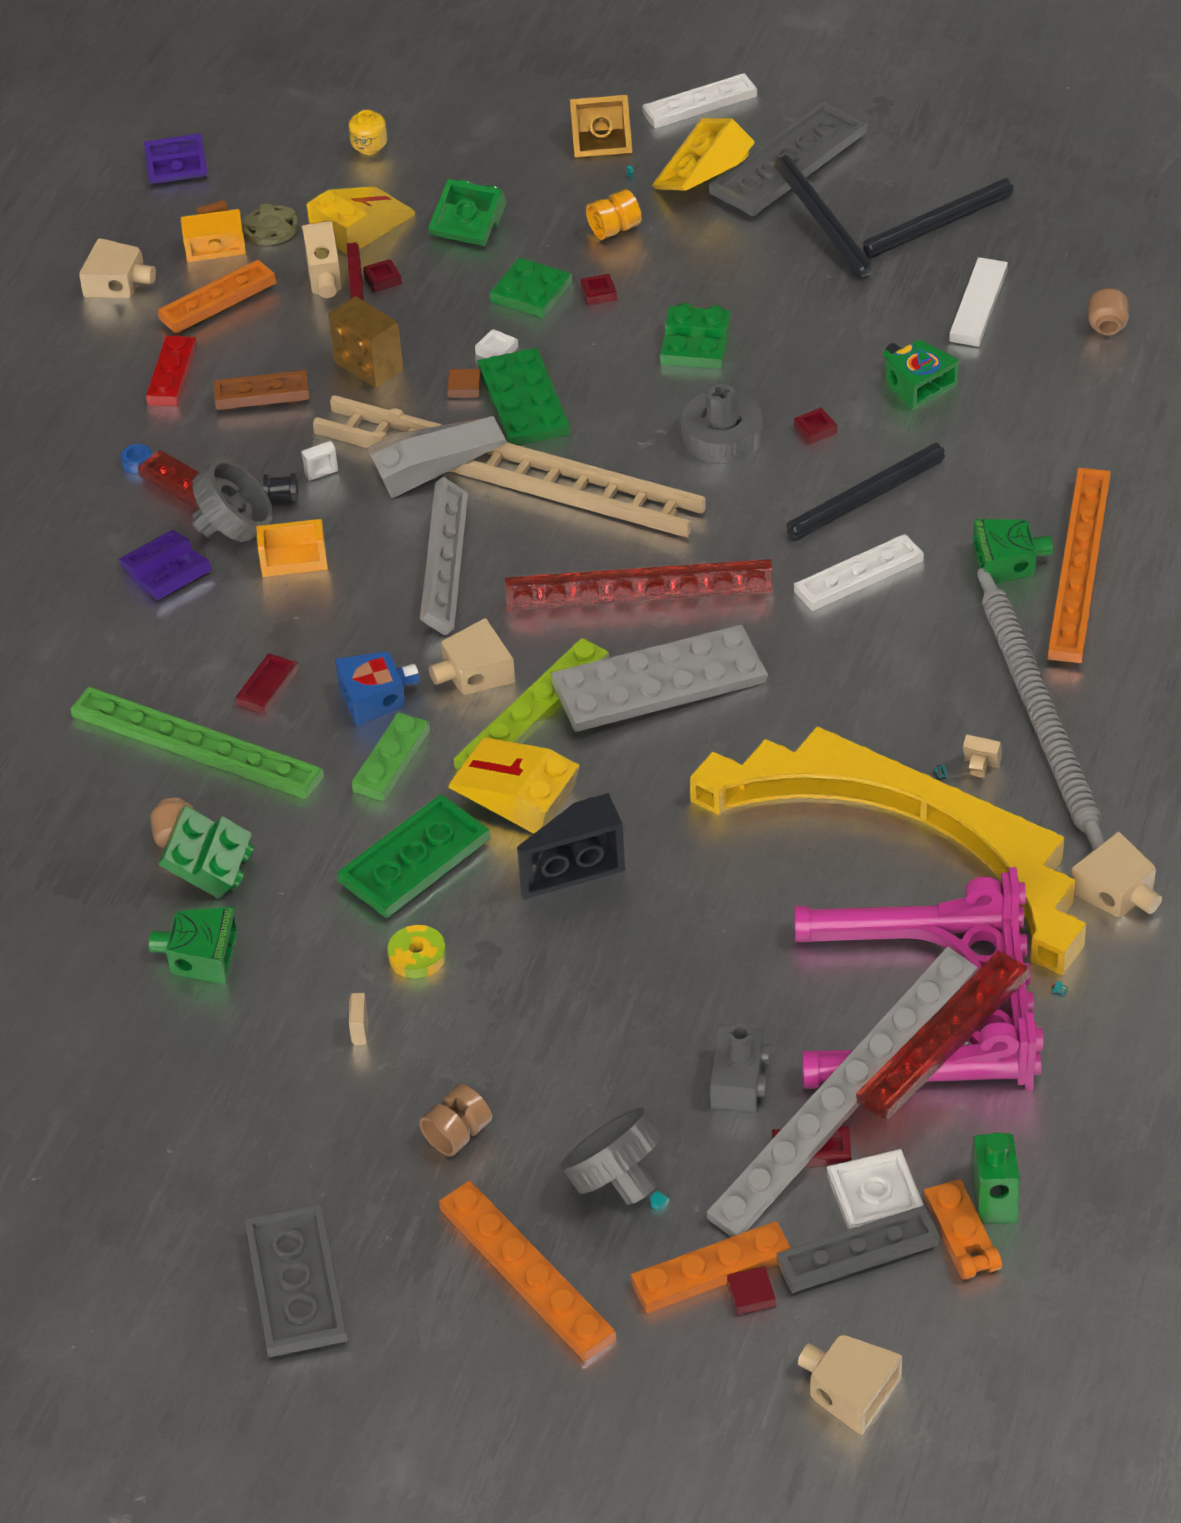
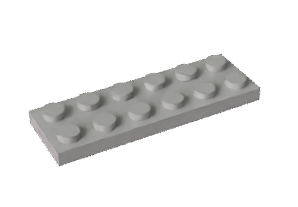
(658, 677)

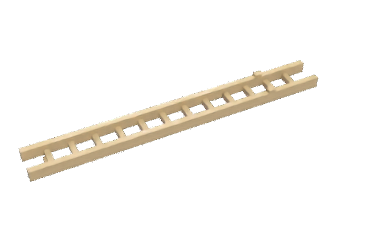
(518, 480)

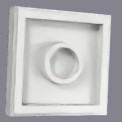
(873, 1188)

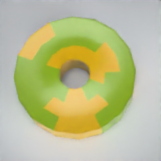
(420, 964)

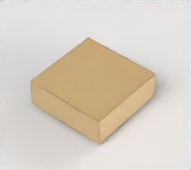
(358, 1019)

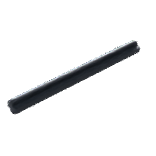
(824, 216)
(938, 217)
(865, 491)

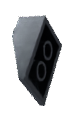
(573, 848)

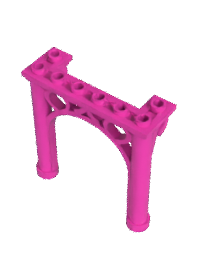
(988, 912)

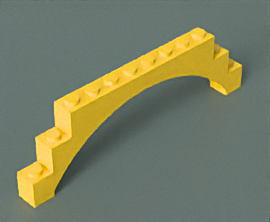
(842, 770)

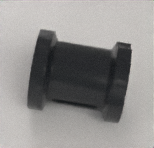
(281, 487)

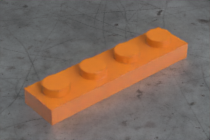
(217, 296)
(708, 1267)

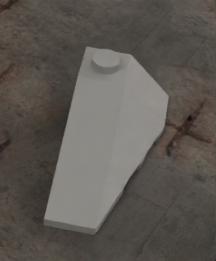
(424, 454)

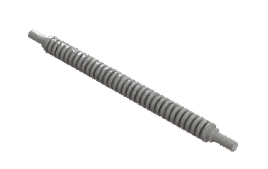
(1041, 710)

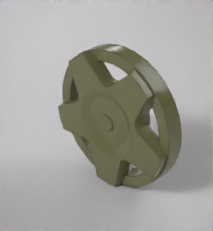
(270, 221)

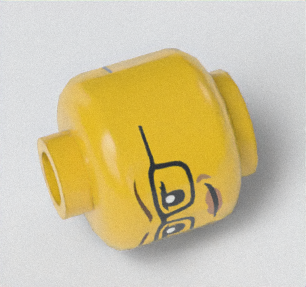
(368, 132)

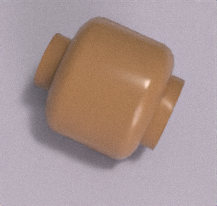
(1108, 311)
(163, 818)

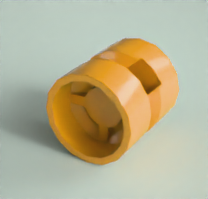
(613, 214)

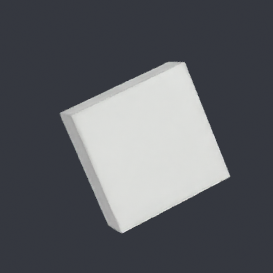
(496, 344)
(319, 460)

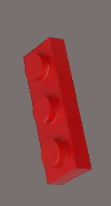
(171, 371)

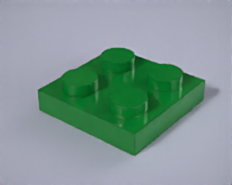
(531, 287)

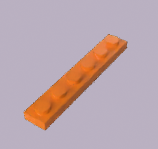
(528, 1271)

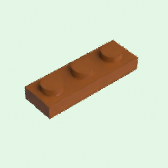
(261, 389)

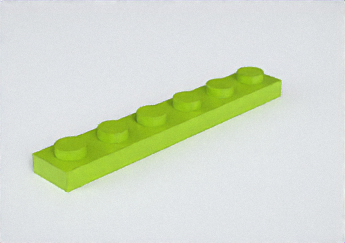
(535, 704)

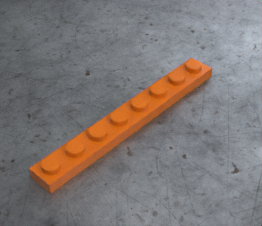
(1079, 566)

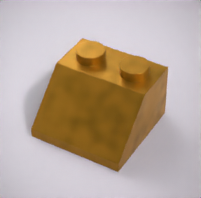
(600, 126)

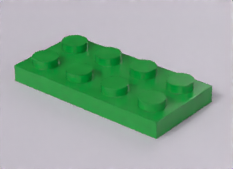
(523, 397)
(413, 855)

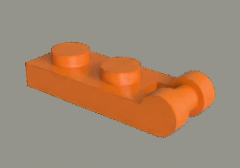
(961, 1229)

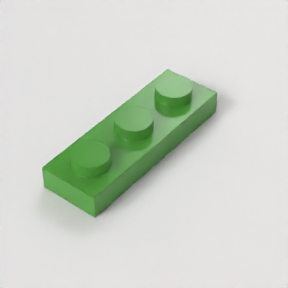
(390, 756)

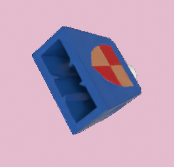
(373, 685)

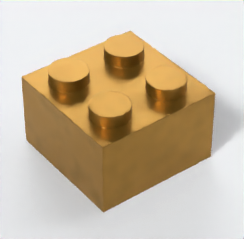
(365, 341)

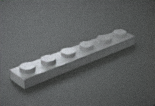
(444, 556)

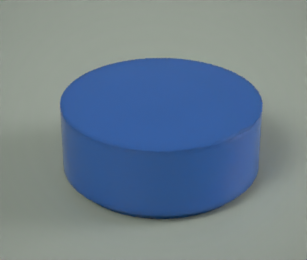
(134, 456)

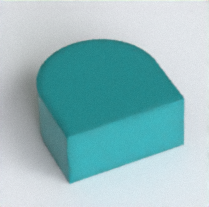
(658, 1201)

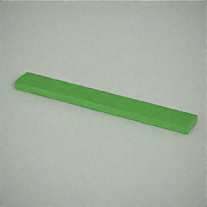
(198, 742)

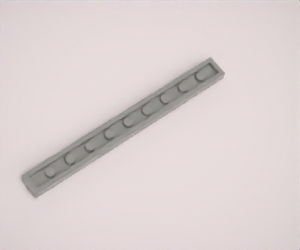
(836, 1097)

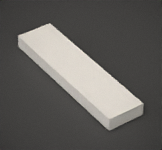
(699, 100)
(978, 302)
(858, 572)

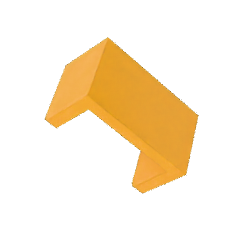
(213, 235)
(291, 547)

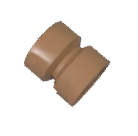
(453, 1122)

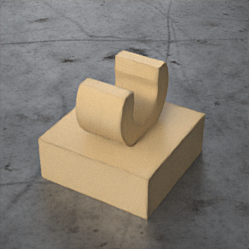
(980, 754)

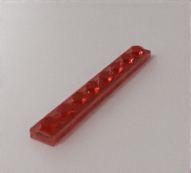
(638, 584)

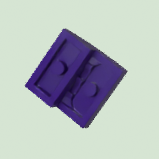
(175, 158)
(165, 564)

